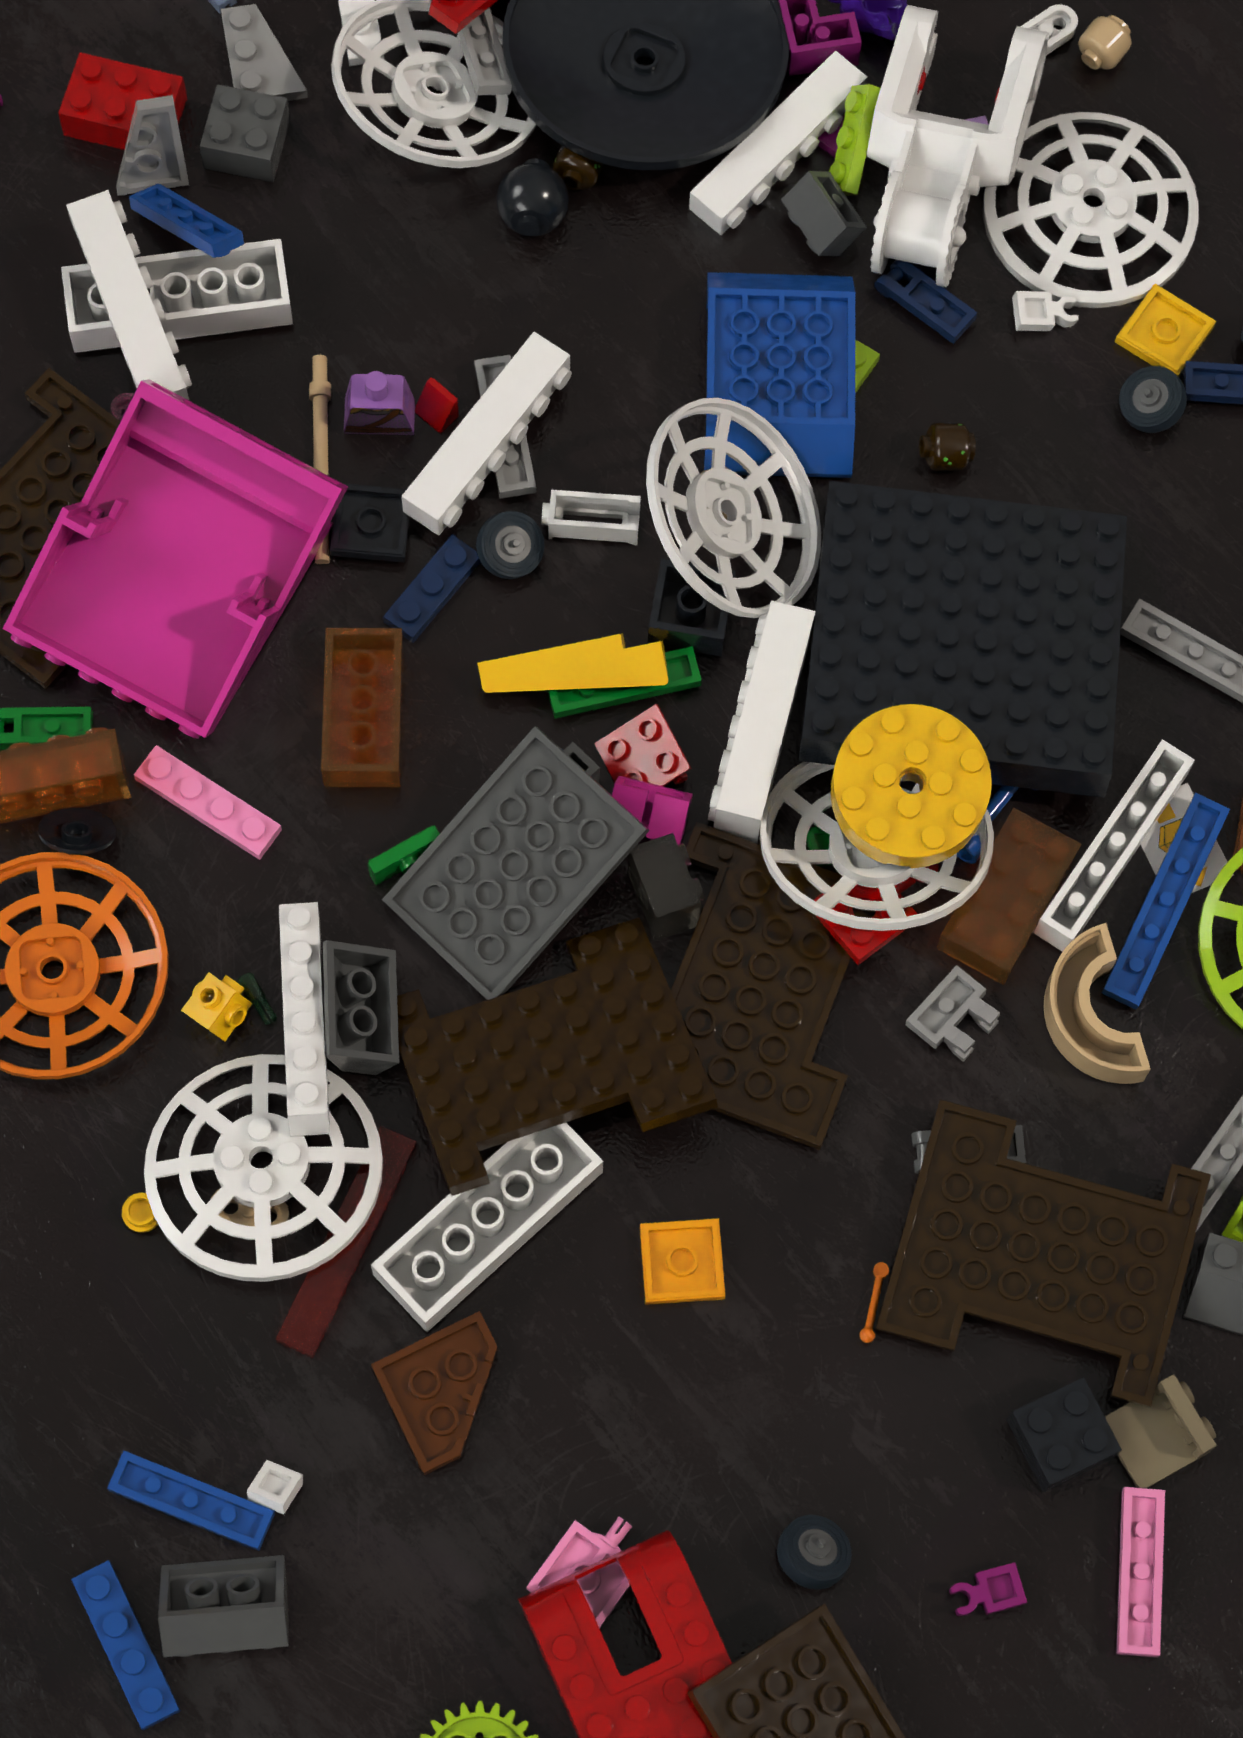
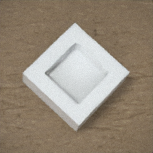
(275, 1487)

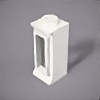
(593, 505)

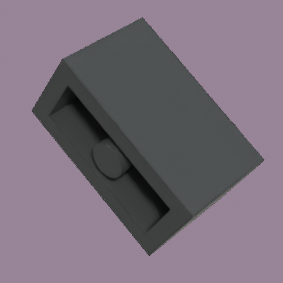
(823, 213)

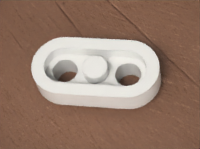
(1055, 15)

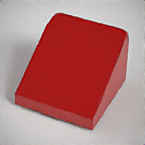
(437, 405)

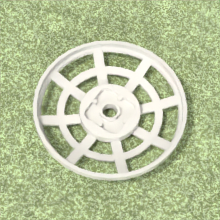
(413, 96)
(1093, 223)
(727, 491)
(857, 866)
(262, 1186)

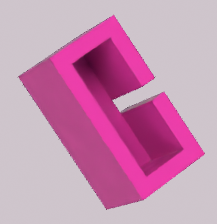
(655, 806)

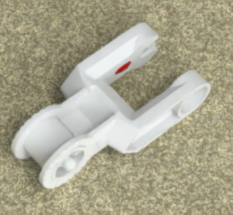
(939, 158)

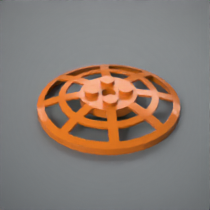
(80, 960)

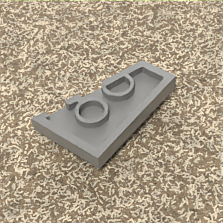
(256, 55)
(152, 148)

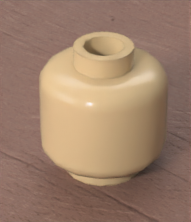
(1105, 42)

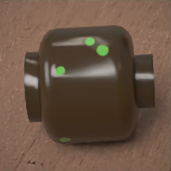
(577, 169)
(947, 446)

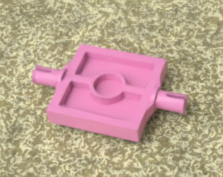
(579, 1550)

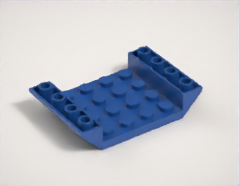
(789, 357)

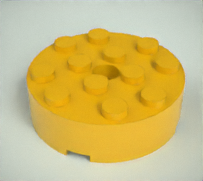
(917, 747)

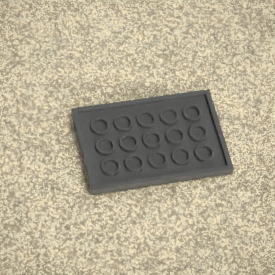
(515, 865)

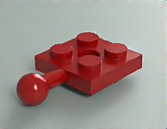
(860, 942)

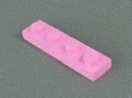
(207, 802)
(1140, 1572)

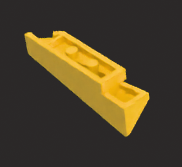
(578, 665)

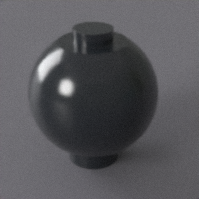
(532, 198)

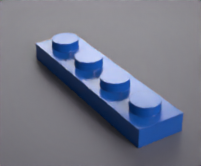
(187, 220)
(191, 1500)
(125, 1645)

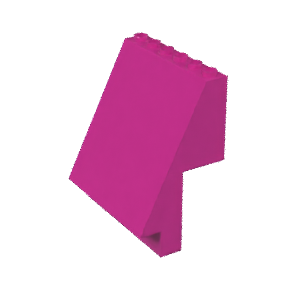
(175, 560)

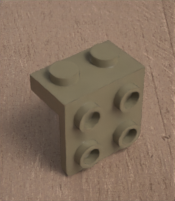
(1161, 1437)

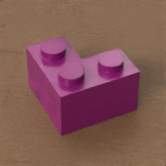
(817, 38)

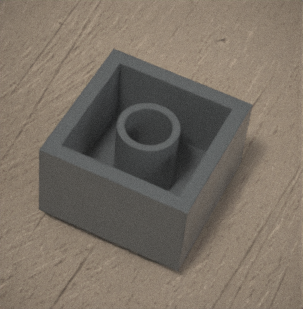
(245, 133)

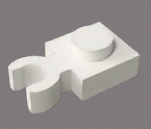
(1039, 313)

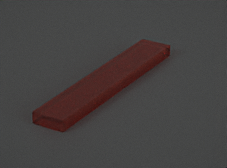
(328, 1282)

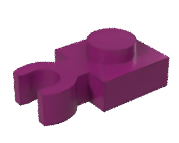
(995, 1589)

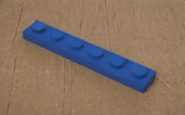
(1165, 901)

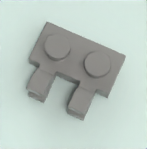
(946, 1007)

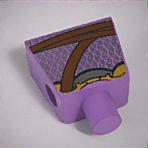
(379, 405)

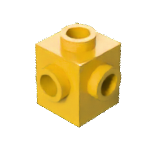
(218, 1005)

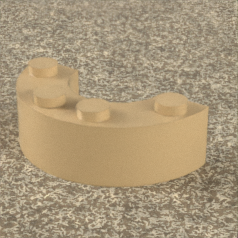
(1073, 1023)

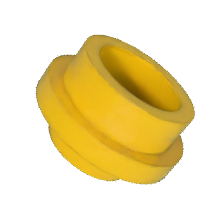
(138, 1213)

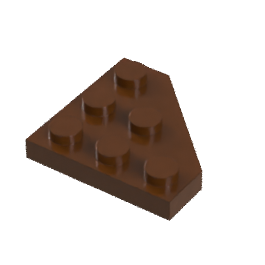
(438, 1388)

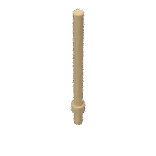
(320, 395)

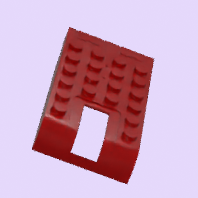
(649, 1700)

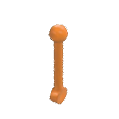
(880, 1271)

